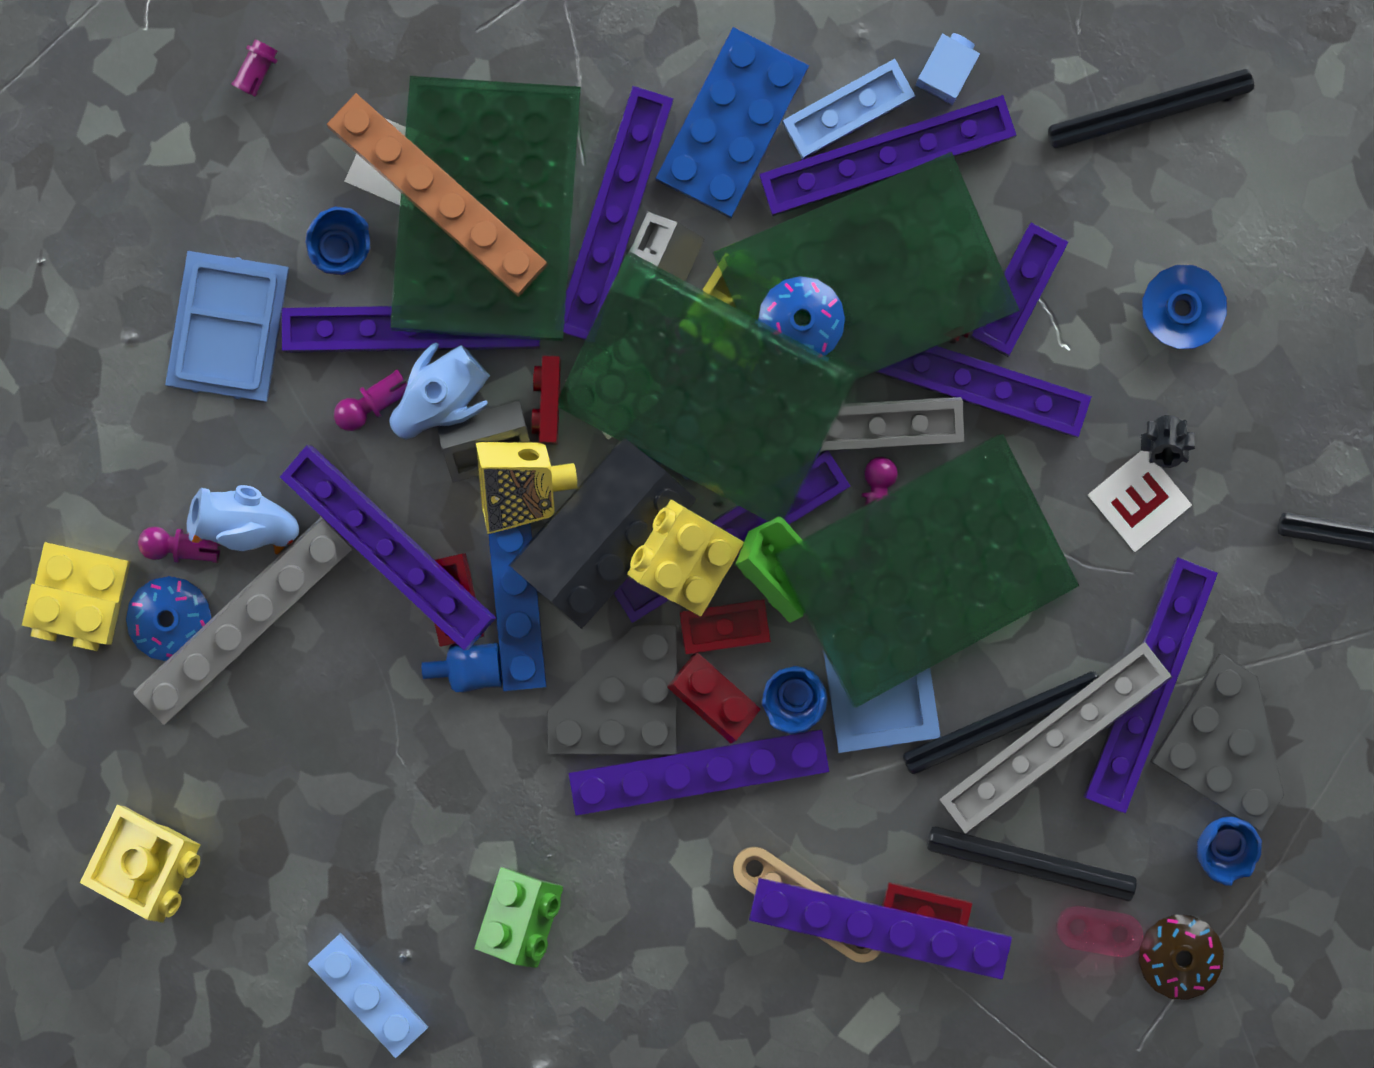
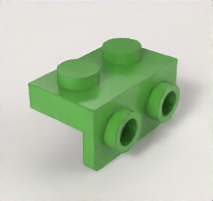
(762, 568)
(519, 918)

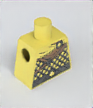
(519, 483)

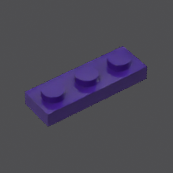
(1027, 278)

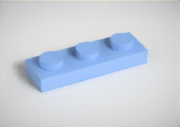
(848, 109)
(368, 995)

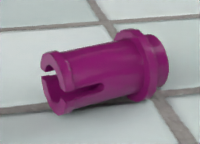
(254, 67)

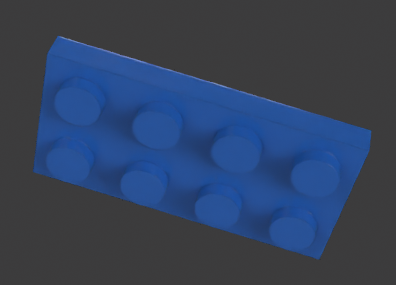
(732, 122)

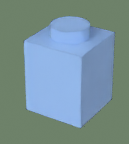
(948, 67)

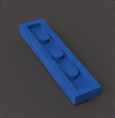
(516, 613)

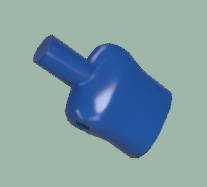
(468, 668)

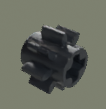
(1167, 441)

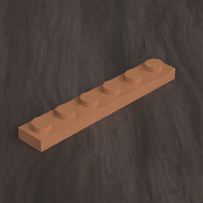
(437, 195)

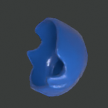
(338, 241)
(794, 699)
(1229, 849)

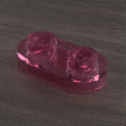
(1098, 931)

